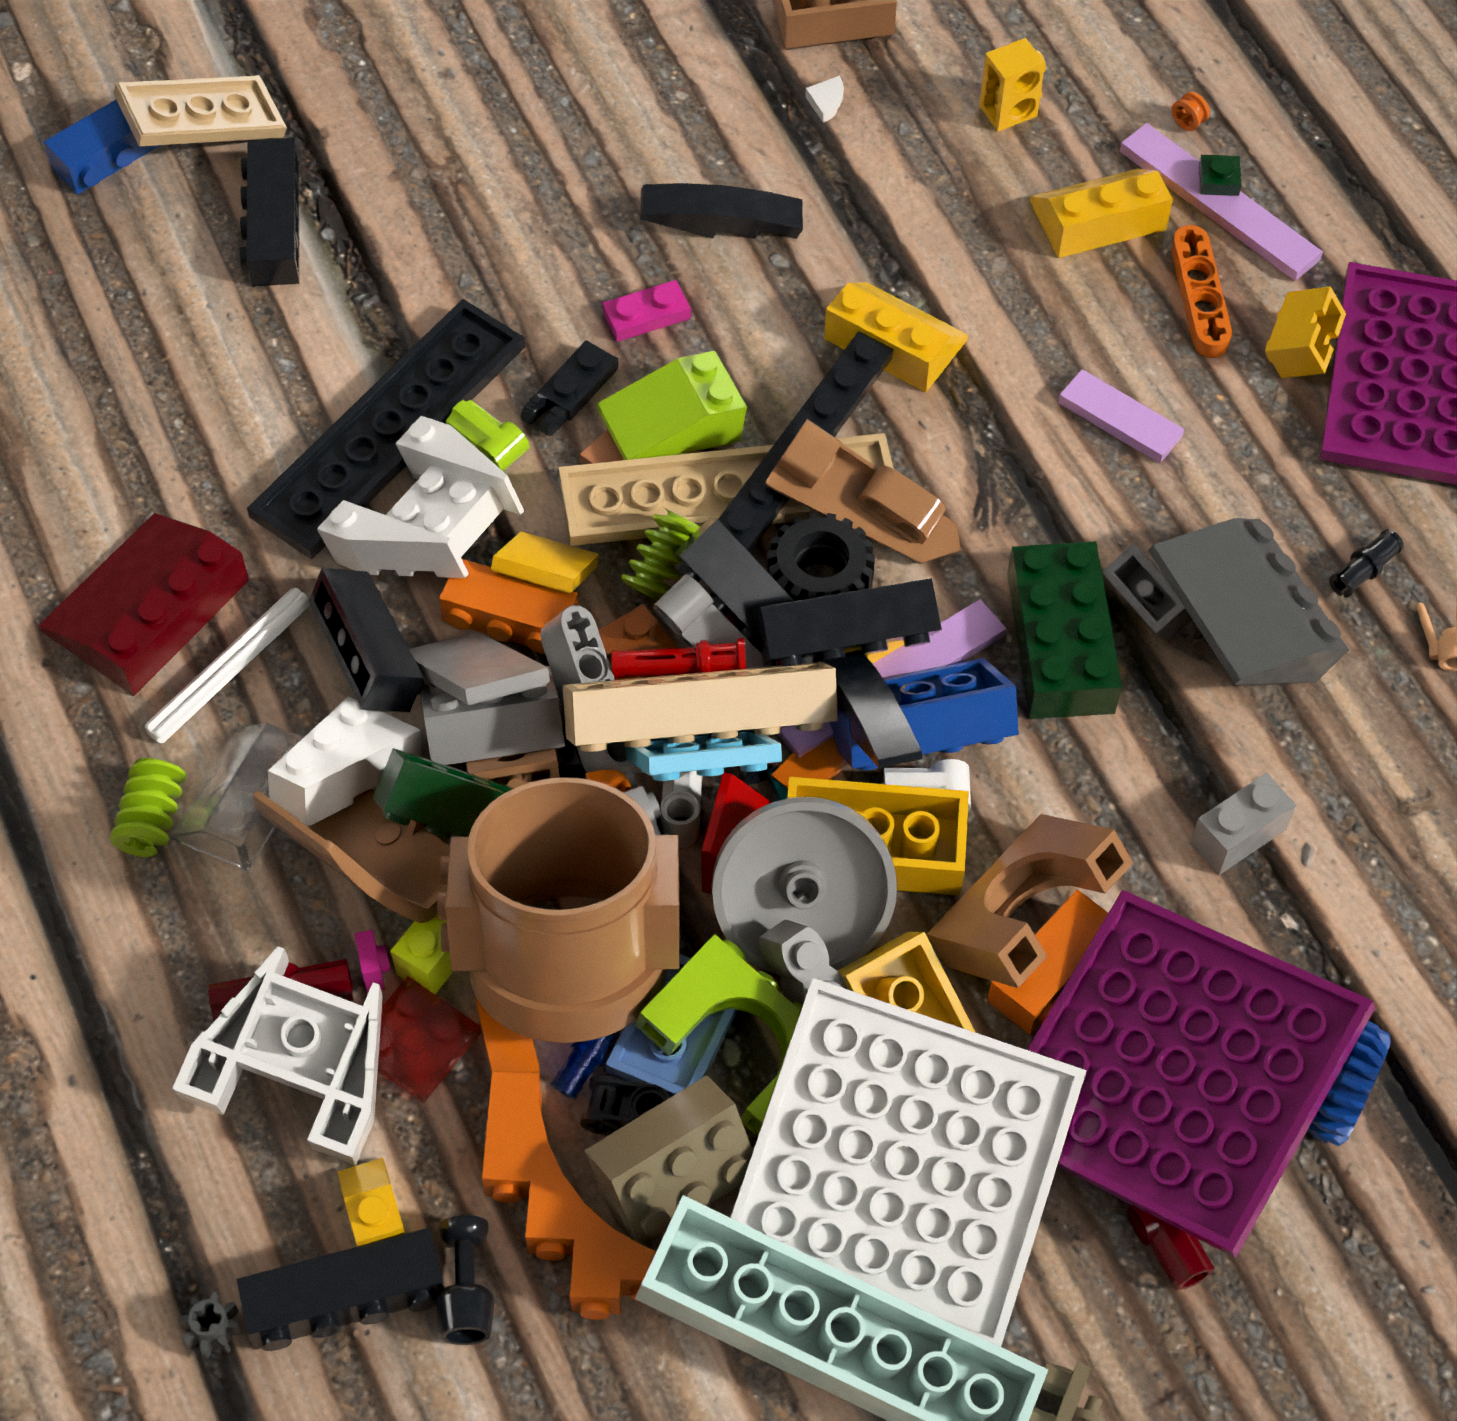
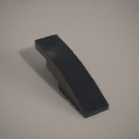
(708, 208)
(873, 712)

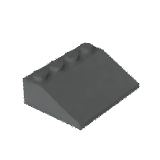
(1250, 603)

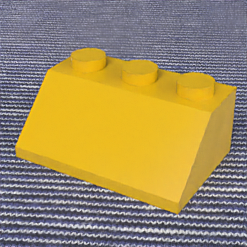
(1103, 211)
(919, 341)

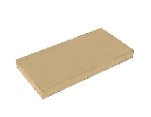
(199, 110)

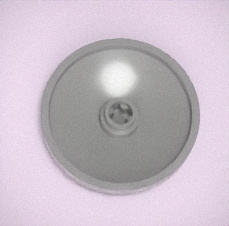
(808, 866)

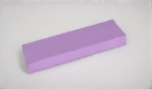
(1121, 416)

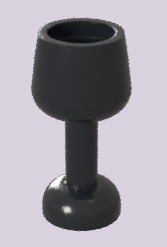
(465, 1307)

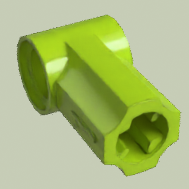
(497, 441)

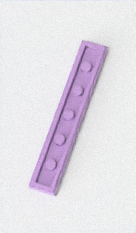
(1235, 214)
(959, 639)

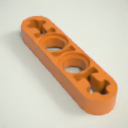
(1205, 290)

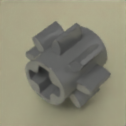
(202, 1315)

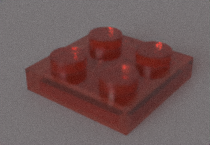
(421, 1039)

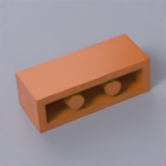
(501, 605)
(1064, 942)

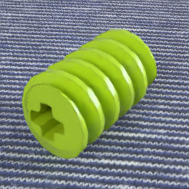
(658, 558)
(147, 807)

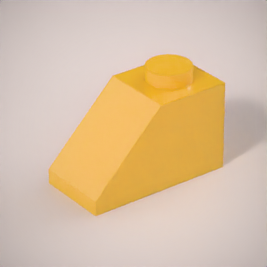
(370, 1202)

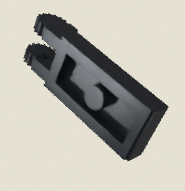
(570, 387)

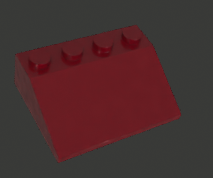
(147, 600)

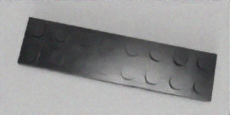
(360, 449)

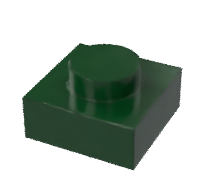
(1220, 175)

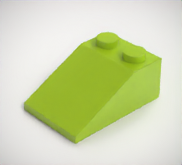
(676, 409)

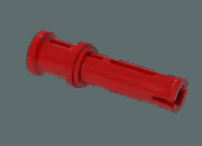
(676, 661)

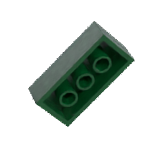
(1063, 630)

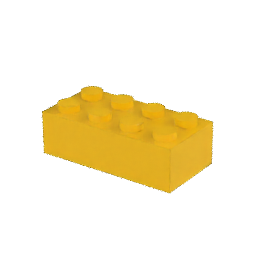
(918, 824)

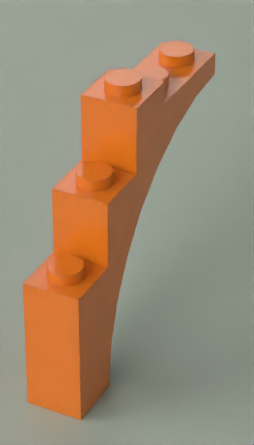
(558, 1223)

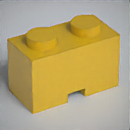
(1303, 332)

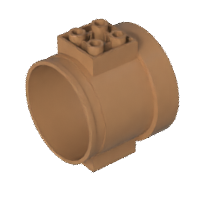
(564, 969)

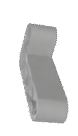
(693, 617)
(576, 646)

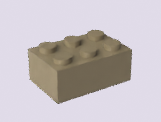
(676, 1149)

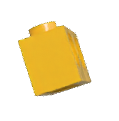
(1012, 84)

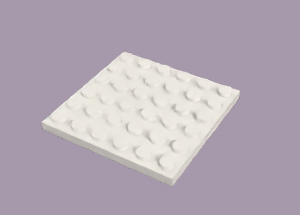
(910, 1154)

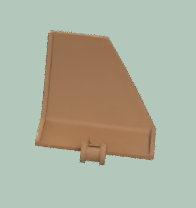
(380, 857)

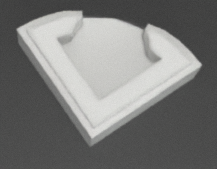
(826, 97)

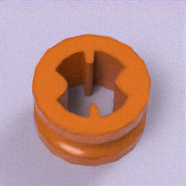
(1190, 111)

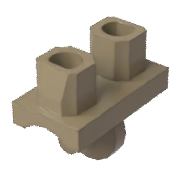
(1066, 1387)

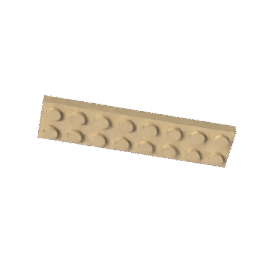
(620, 497)

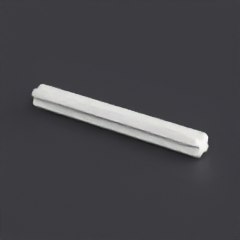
(226, 665)

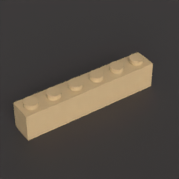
(699, 704)

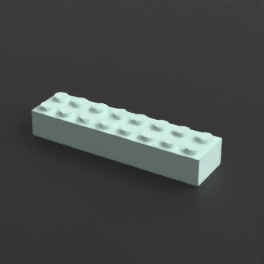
(831, 1326)

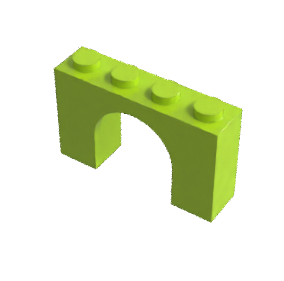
(714, 982)

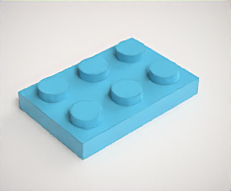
(705, 755)

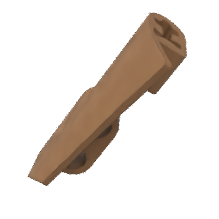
(879, 500)

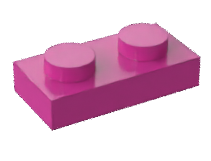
(646, 310)

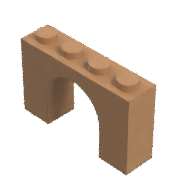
(1050, 853)

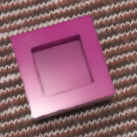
(372, 959)

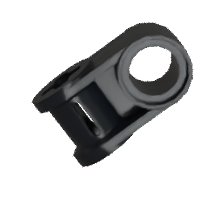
(618, 1103)

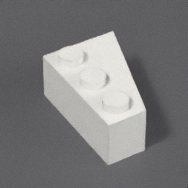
(338, 761)

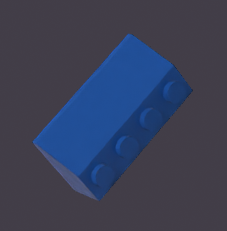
(944, 709)

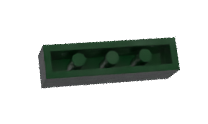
(433, 794)

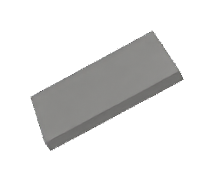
(478, 668)

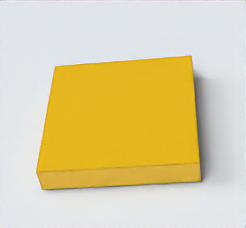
(545, 562)

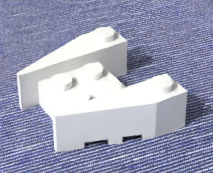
(435, 519)
(299, 1041)

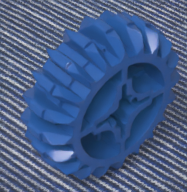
(1351, 1088)

